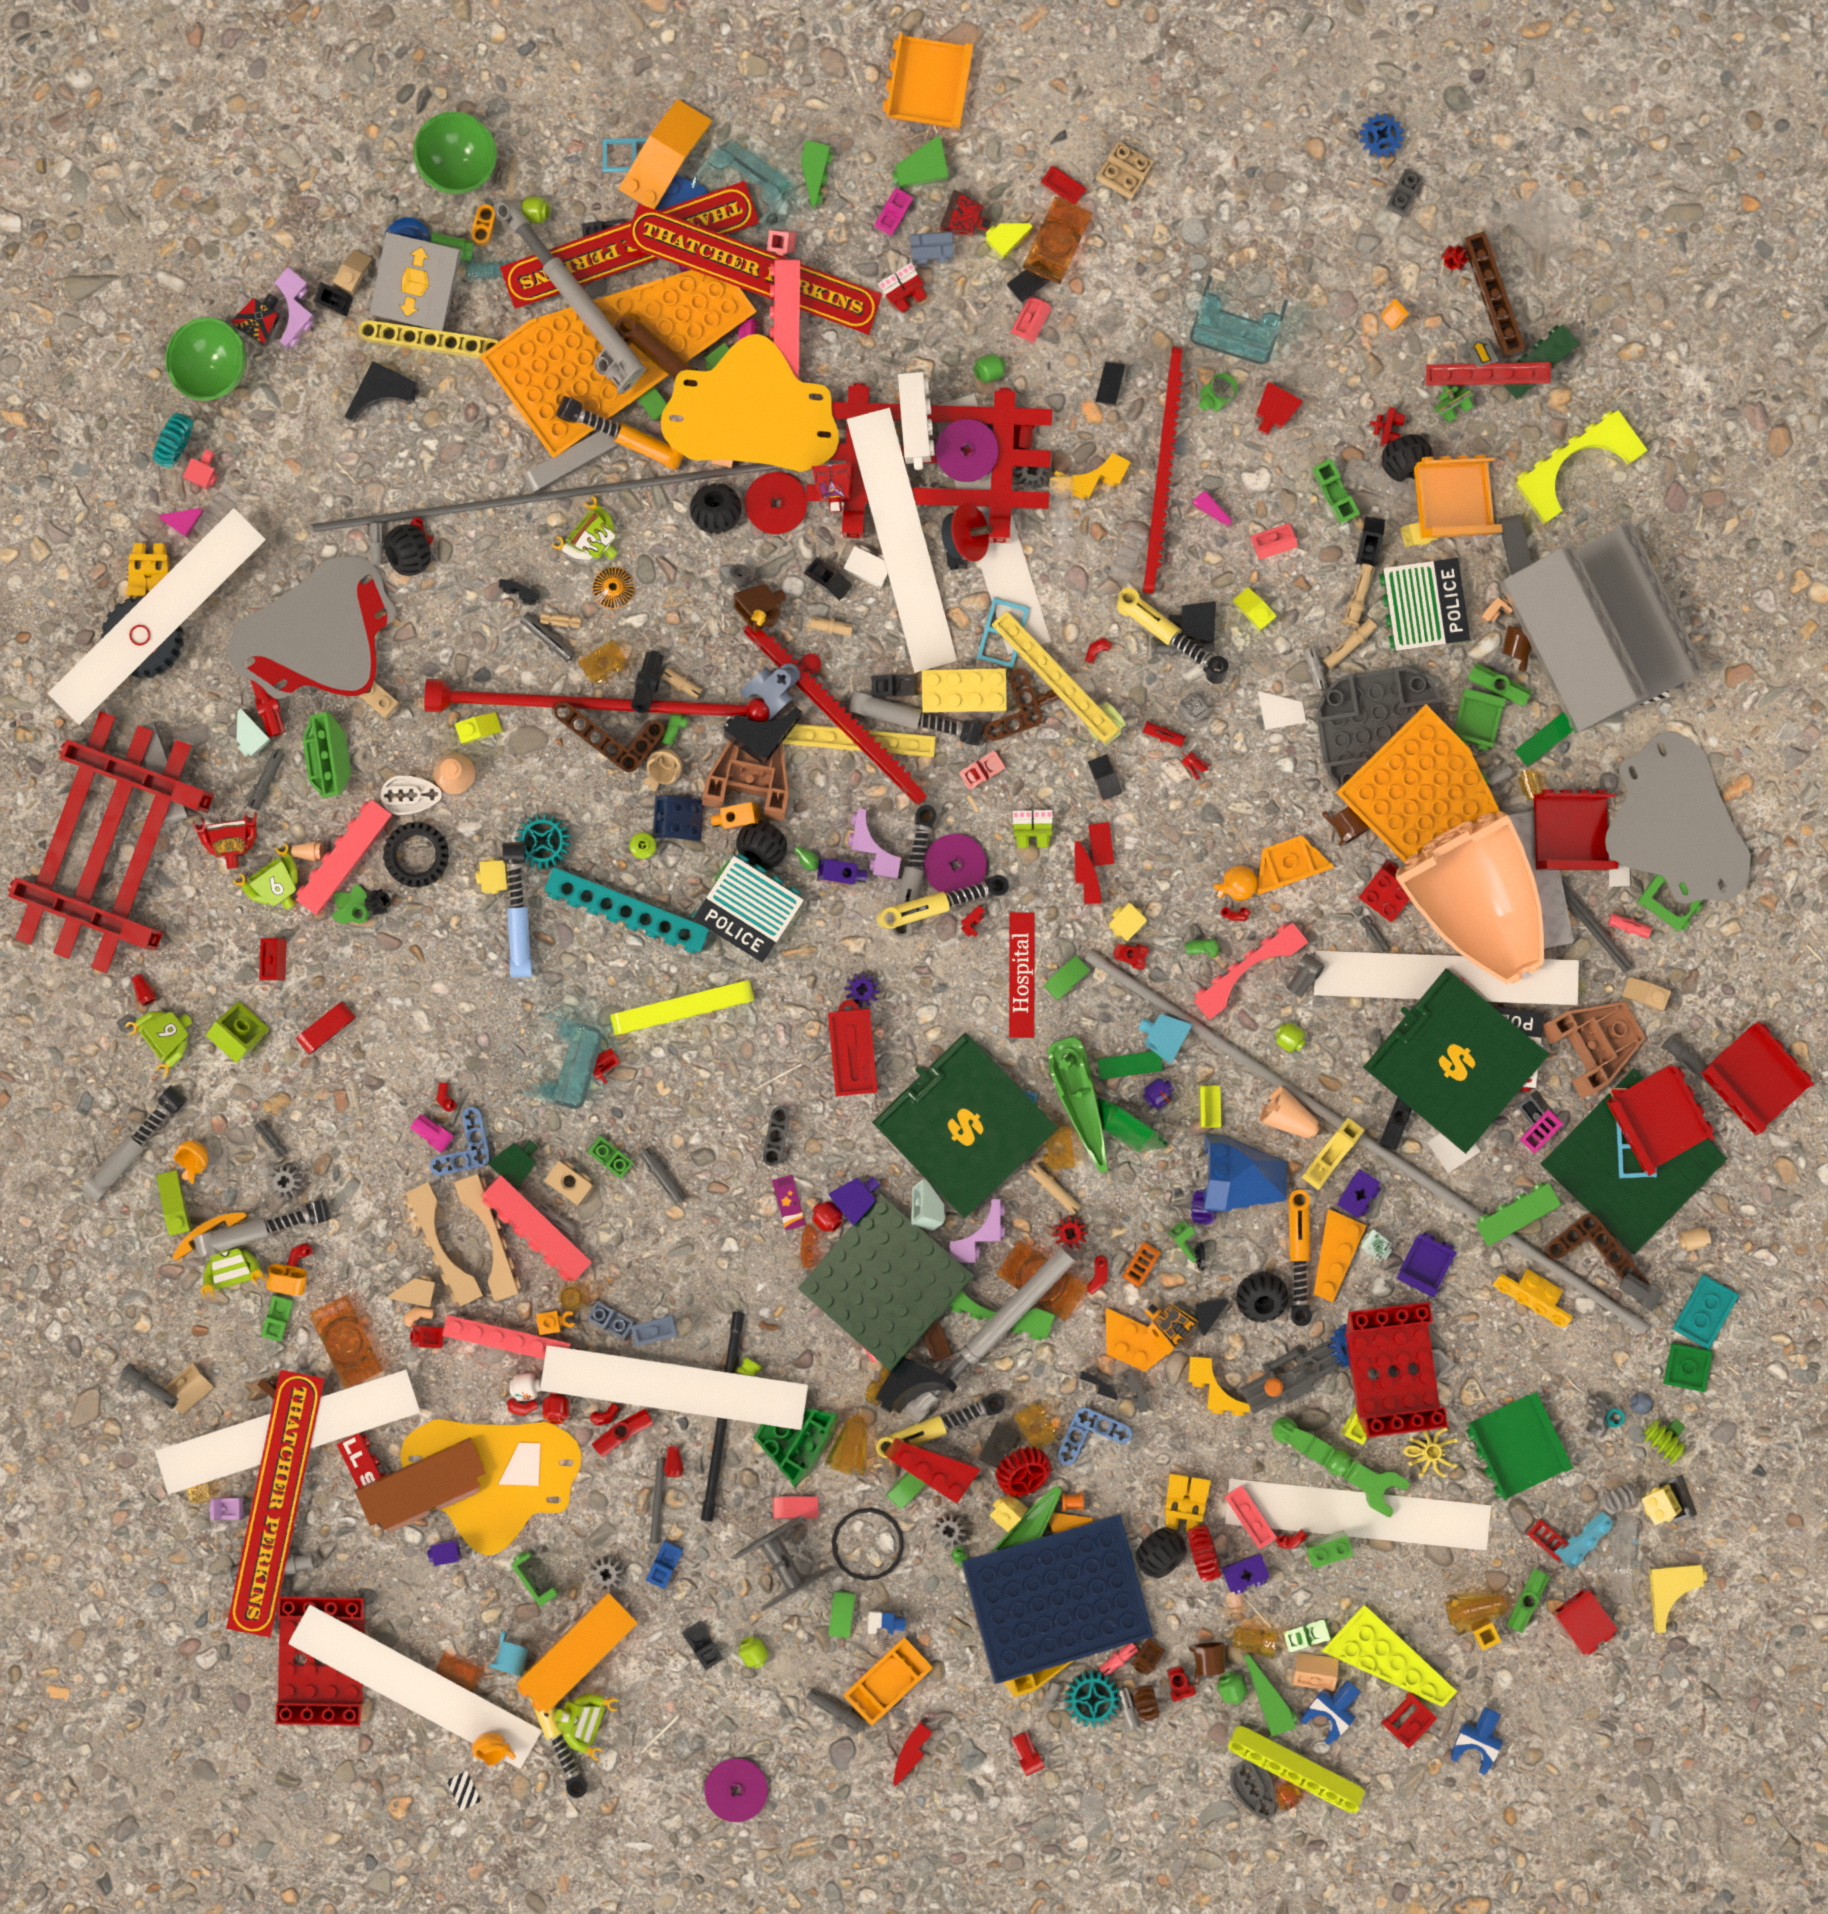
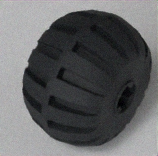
(1403, 454)
(715, 508)
(407, 550)
(762, 844)
(1262, 1297)
(1161, 1552)

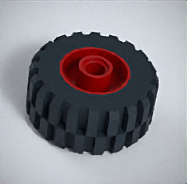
(162, 656)

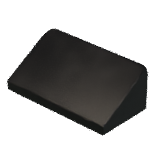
(1026, 284)
(1110, 383)
(1533, 1108)
(1683, 1497)

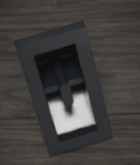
(332, 299)
(1208, 1313)

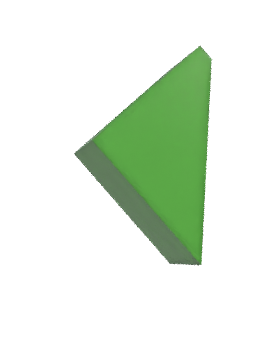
(1676, 1427)

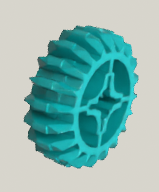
(173, 440)
(549, 834)
(1093, 1713)

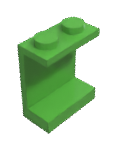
(540, 1599)

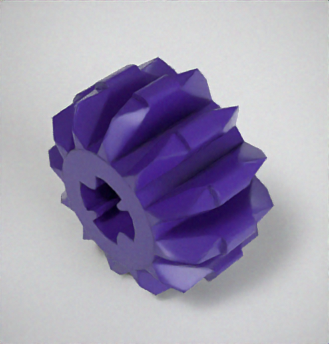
(857, 984)
(1198, 1213)

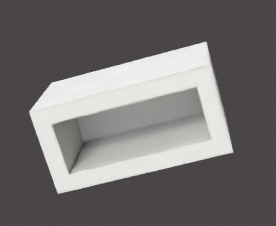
(866, 566)

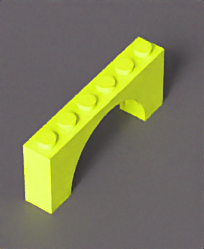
(1610, 434)

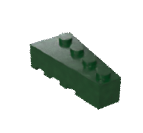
(1551, 350)

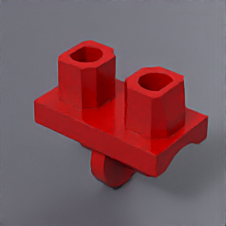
(1392, 418)

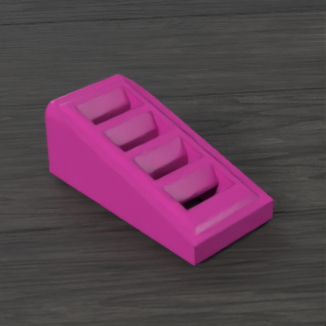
(1210, 507)
(1524, 1138)

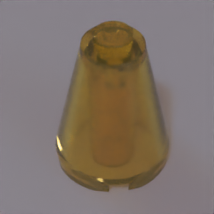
(850, 1448)
(1473, 1610)

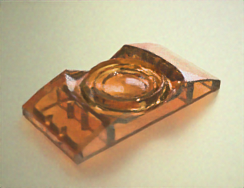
(1057, 240)
(1023, 1264)
(346, 1341)

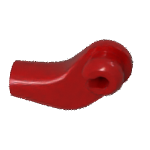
(1101, 1274)

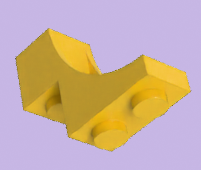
(1111, 472)
(1217, 1400)

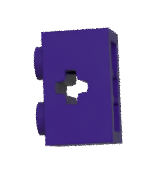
(1348, 1198)
(444, 1552)
(1253, 1564)

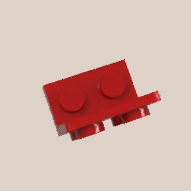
(1385, 893)

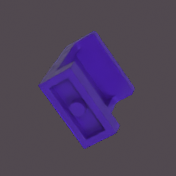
(1426, 1264)

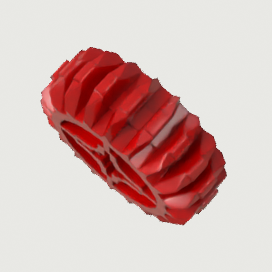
(1023, 1471)
(1204, 1553)

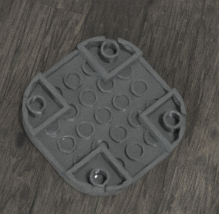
(1365, 711)

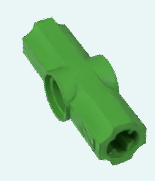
(1487, 678)
(1521, 1614)

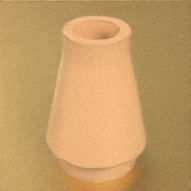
(310, 851)

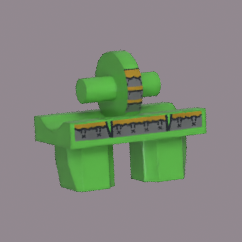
(1452, 398)

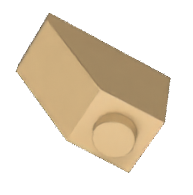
(352, 272)
(1646, 994)
(416, 1291)

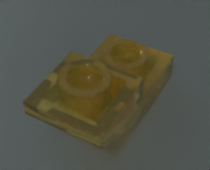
(875, 1386)

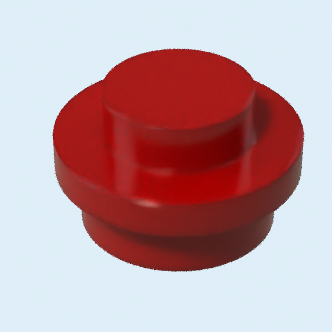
(811, 663)

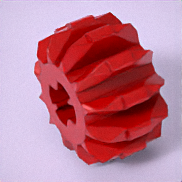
(1077, 1231)

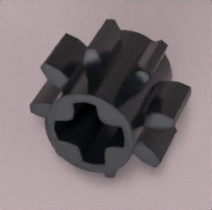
(377, 902)

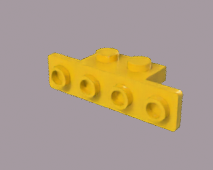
(1536, 1294)

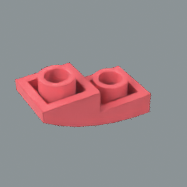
(795, 1506)

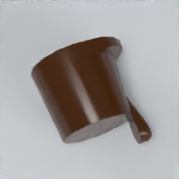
(1517, 646)
(1347, 825)
(1208, 1659)

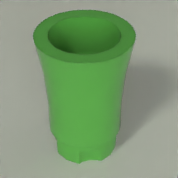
(450, 241)

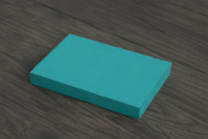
(1705, 1311)

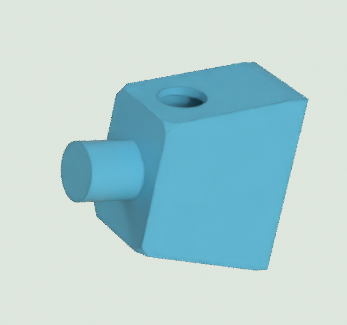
(1165, 1035)

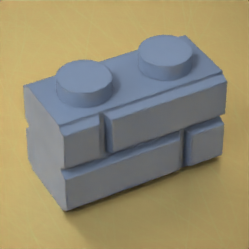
(932, 247)

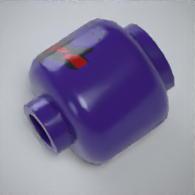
(1158, 1093)

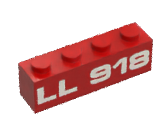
(359, 1459)

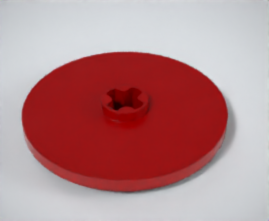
(776, 486)

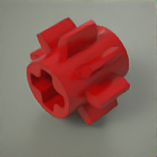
(1455, 257)

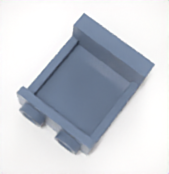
(654, 1330)

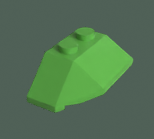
(326, 755)

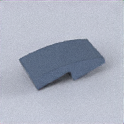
(611, 1320)

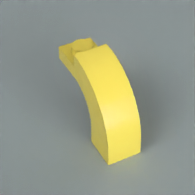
(1332, 1153)

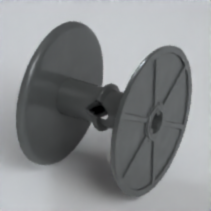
(782, 1563)

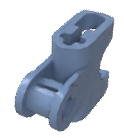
(773, 687)

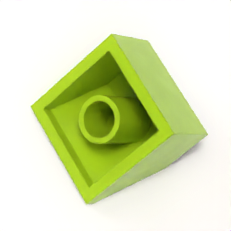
(237, 1032)

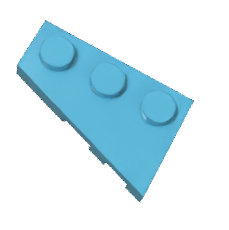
(1580, 1545)

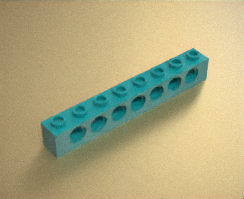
(559, 878)

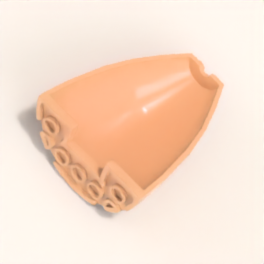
(1480, 895)

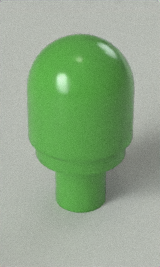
(807, 858)

